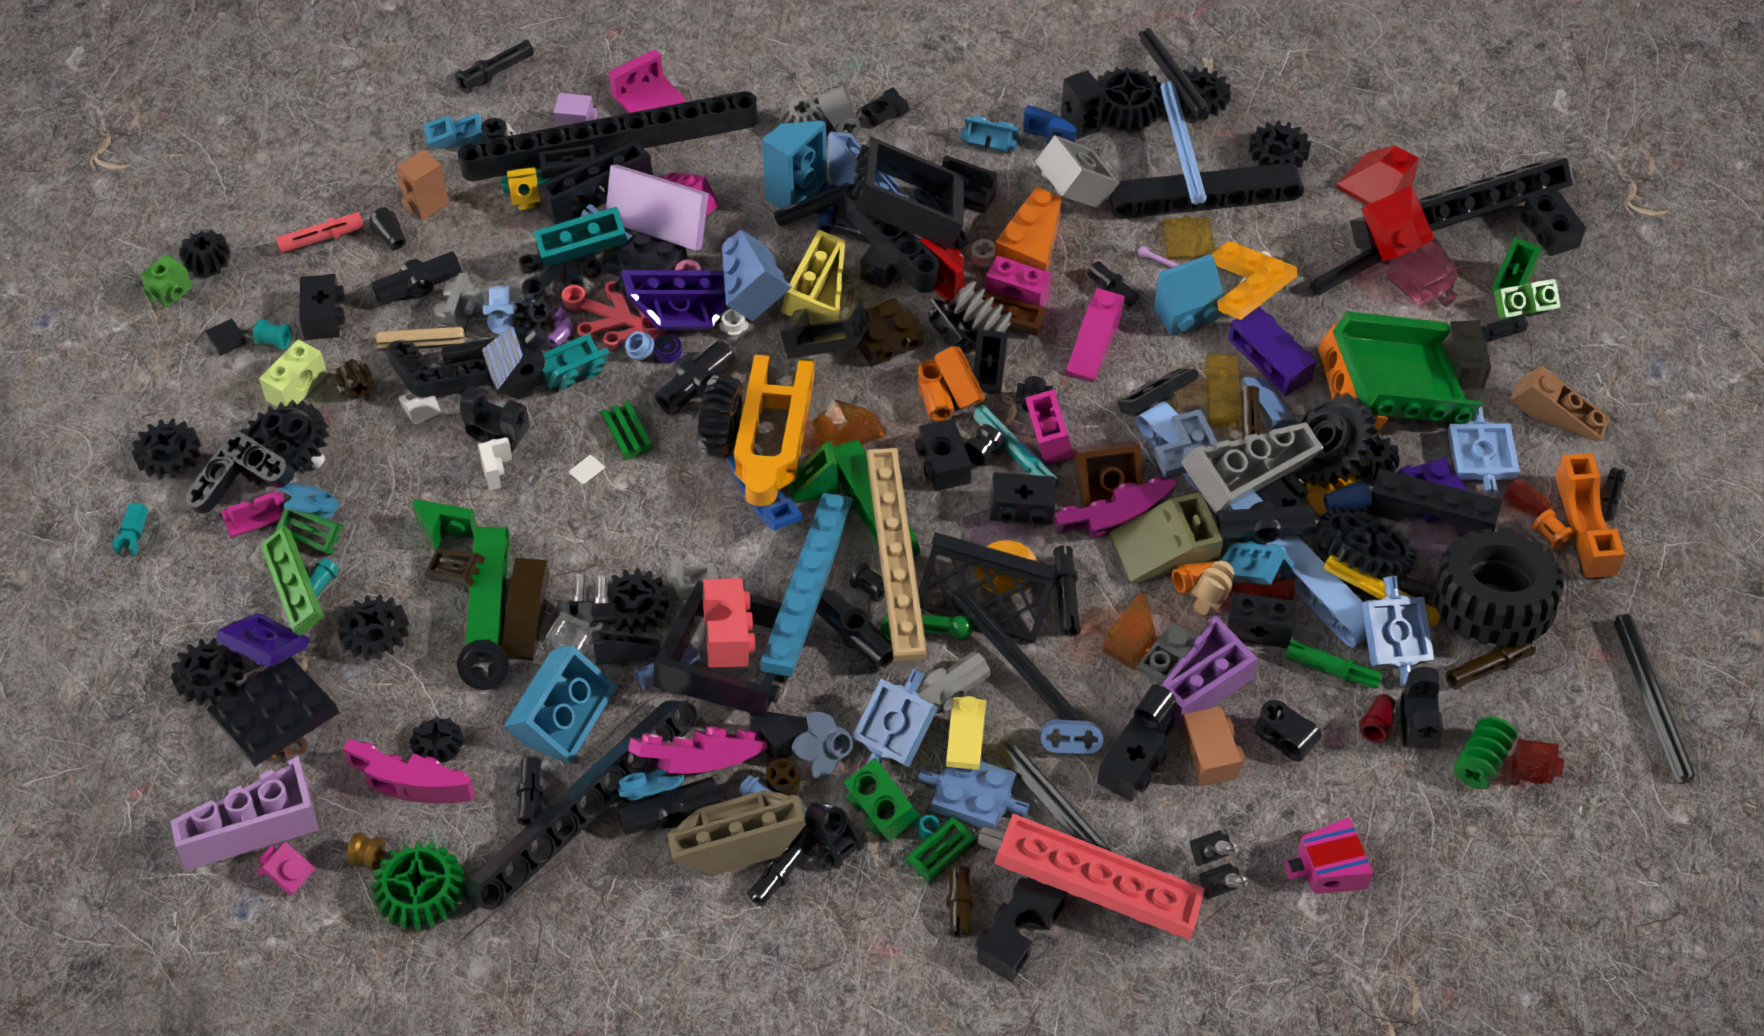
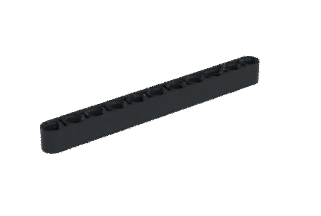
(648, 127)

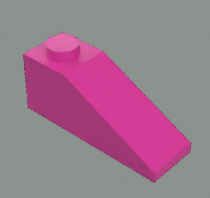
(1096, 334)

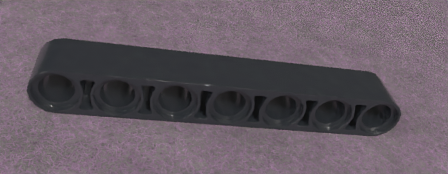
(1222, 190)

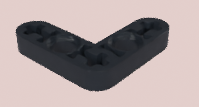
(429, 381)
(234, 462)

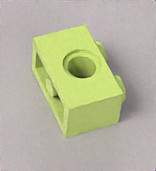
(293, 374)

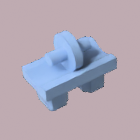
(499, 309)

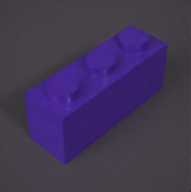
(1272, 351)

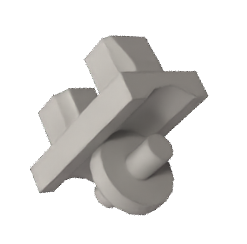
(461, 302)

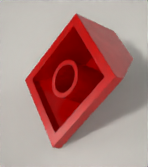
(1379, 174)
(1397, 223)
(950, 269)

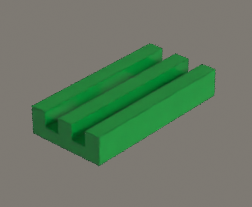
(618, 413)
(330, 537)
(922, 868)

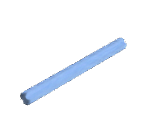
(1183, 143)

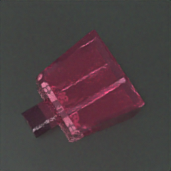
(1425, 274)

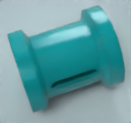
(272, 334)

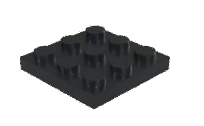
(273, 711)

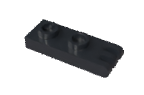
(1157, 391)

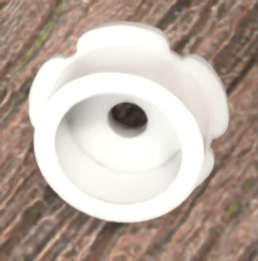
(733, 323)

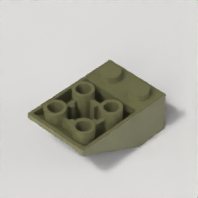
(1166, 537)

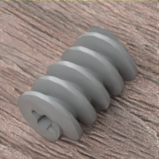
(980, 309)

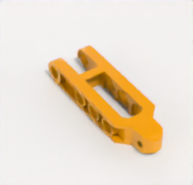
(768, 474)

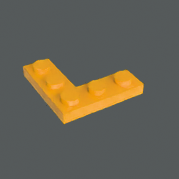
(1263, 274)

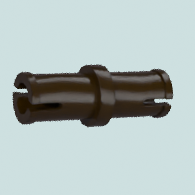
(959, 901)

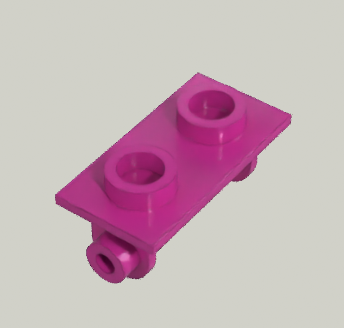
(248, 517)

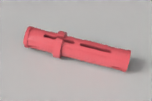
(320, 232)

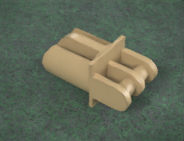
(1213, 587)

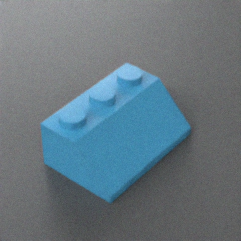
(794, 162)
(561, 704)

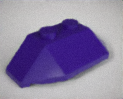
(677, 297)

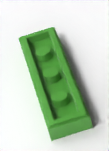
(292, 581)

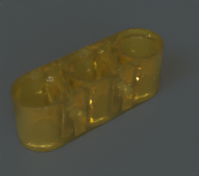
(1222, 390)

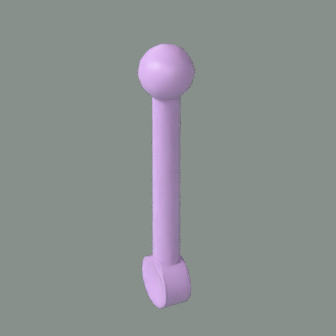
(1144, 252)

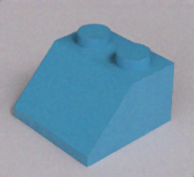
(1188, 295)

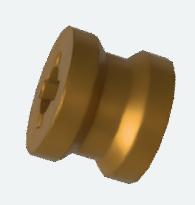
(365, 851)

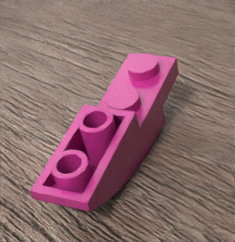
(703, 753)
(416, 780)

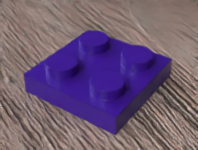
(262, 640)

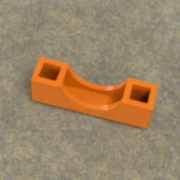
(1579, 489)

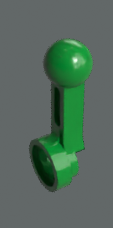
(958, 627)

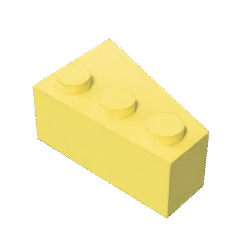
(818, 280)

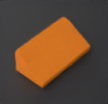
(959, 377)

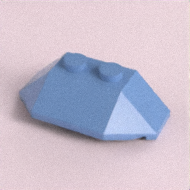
(842, 163)

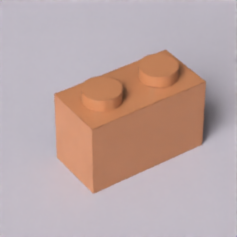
(422, 185)
(1211, 746)

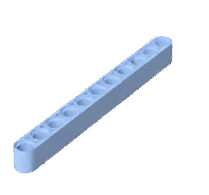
(1316, 587)

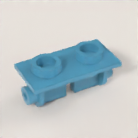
(1002, 135)

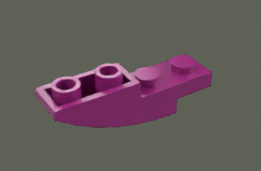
(1127, 504)

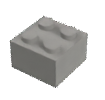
(1076, 172)

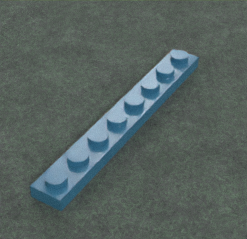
(806, 585)

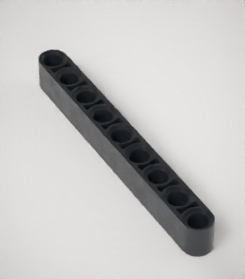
(568, 808)

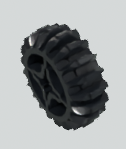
(1130, 98)
(720, 415)

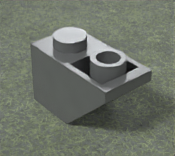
(1167, 652)

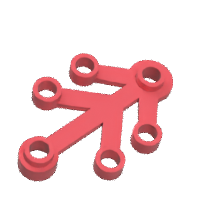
(575, 300)

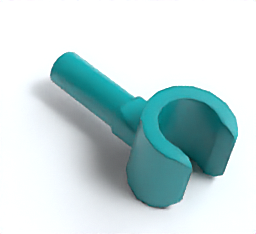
(926, 820)

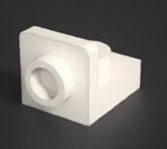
(492, 455)

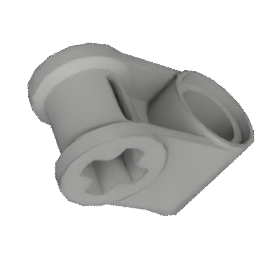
(840, 110)

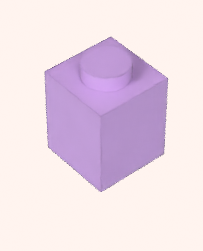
(573, 109)

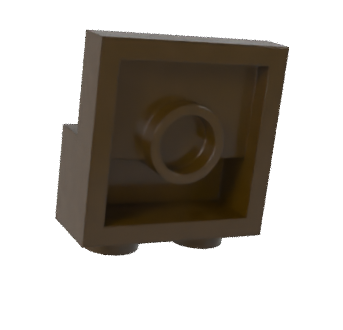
(890, 333)

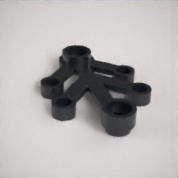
(538, 285)

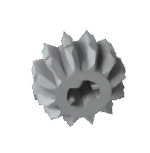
(801, 110)

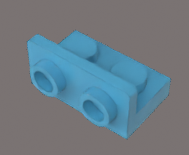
(1257, 562)

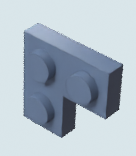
(1192, 432)

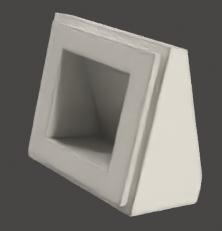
(419, 408)

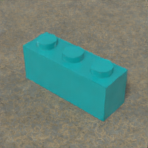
(580, 237)

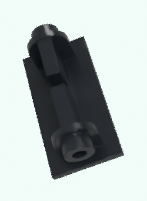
(945, 319)

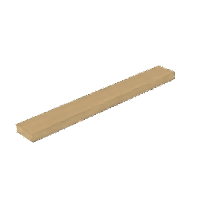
(896, 555)

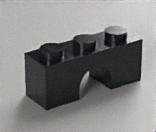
(1003, 947)

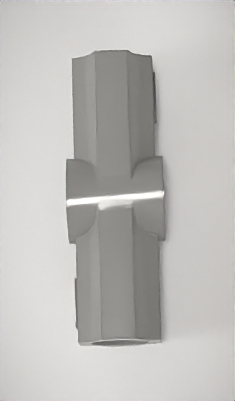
(944, 684)

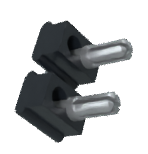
(589, 611)
(1226, 875)

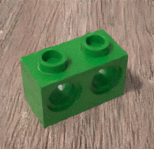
(883, 798)

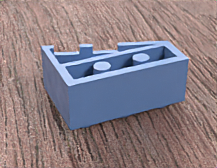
(751, 276)

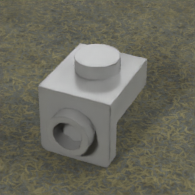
(686, 578)

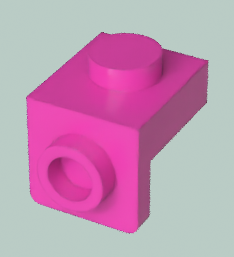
(285, 867)

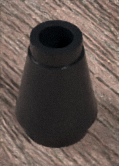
(386, 226)

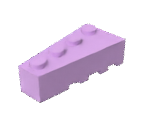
(247, 818)

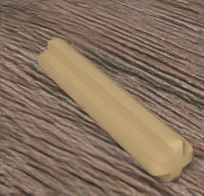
(422, 337)

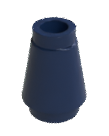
(1352, 497)

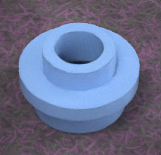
(639, 345)

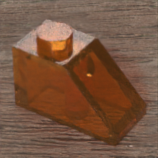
(846, 422)
(1131, 634)

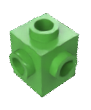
(165, 281)

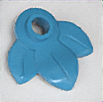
(310, 500)
(641, 784)

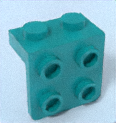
(572, 362)

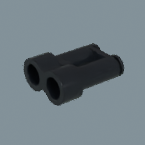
(892, 101)

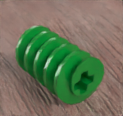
(1485, 752)

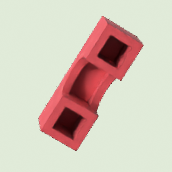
(727, 622)

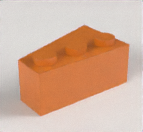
(1032, 231)

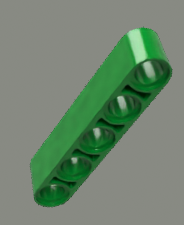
(855, 481)
(488, 592)

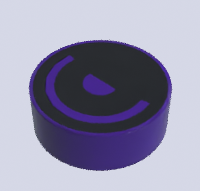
(667, 348)

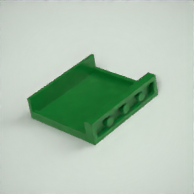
(1402, 367)

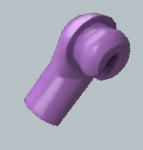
(563, 327)

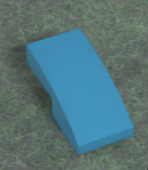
(446, 133)

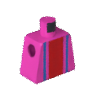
(1331, 860)

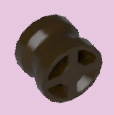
(783, 770)

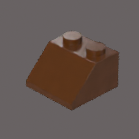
(1104, 468)

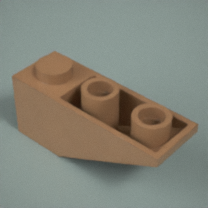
(1557, 404)

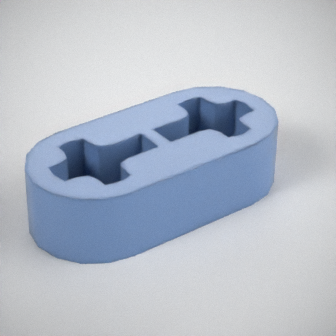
(1071, 728)

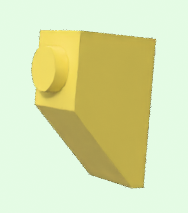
(966, 733)

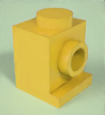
(523, 176)

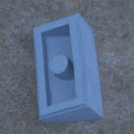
(1272, 409)

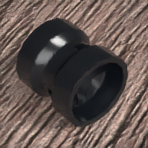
(987, 442)

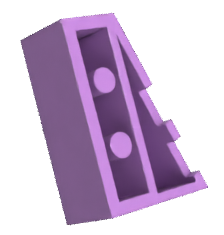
(1210, 670)

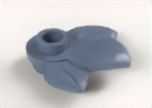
(818, 744)

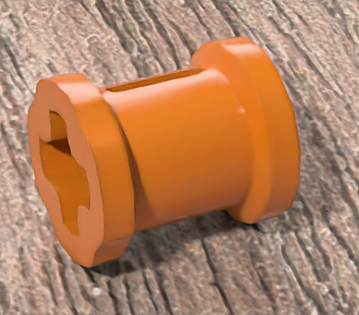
(1552, 529)

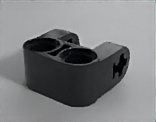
(488, 421)
(1420, 710)

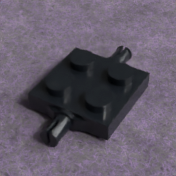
(644, 253)

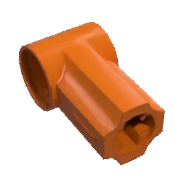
(934, 391)

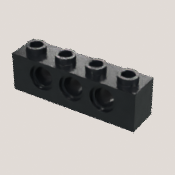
(587, 184)

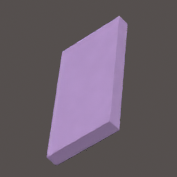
(658, 206)

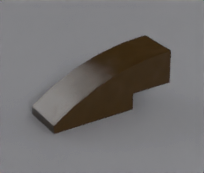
(525, 608)

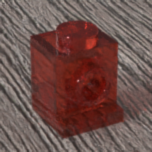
(1536, 762)

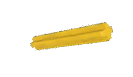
(1370, 584)

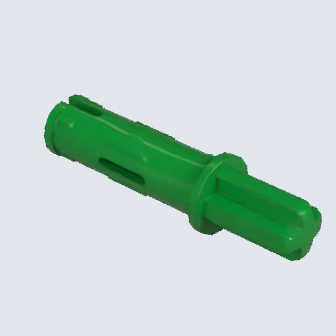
(1333, 665)

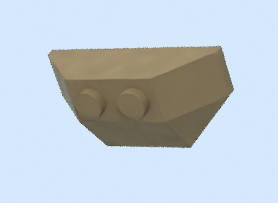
(737, 832)

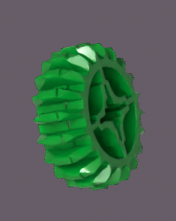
(434, 895)

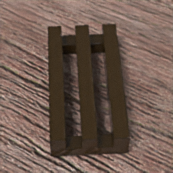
(467, 570)

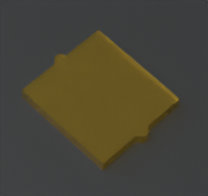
(1188, 238)

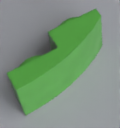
(1527, 299)

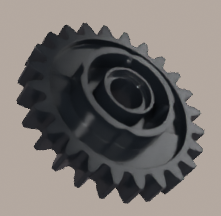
(1344, 431)

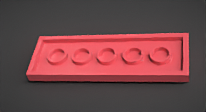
(1100, 876)

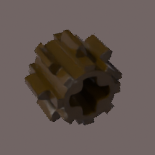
(353, 378)

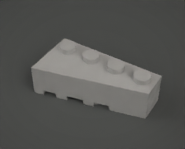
(1245, 465)

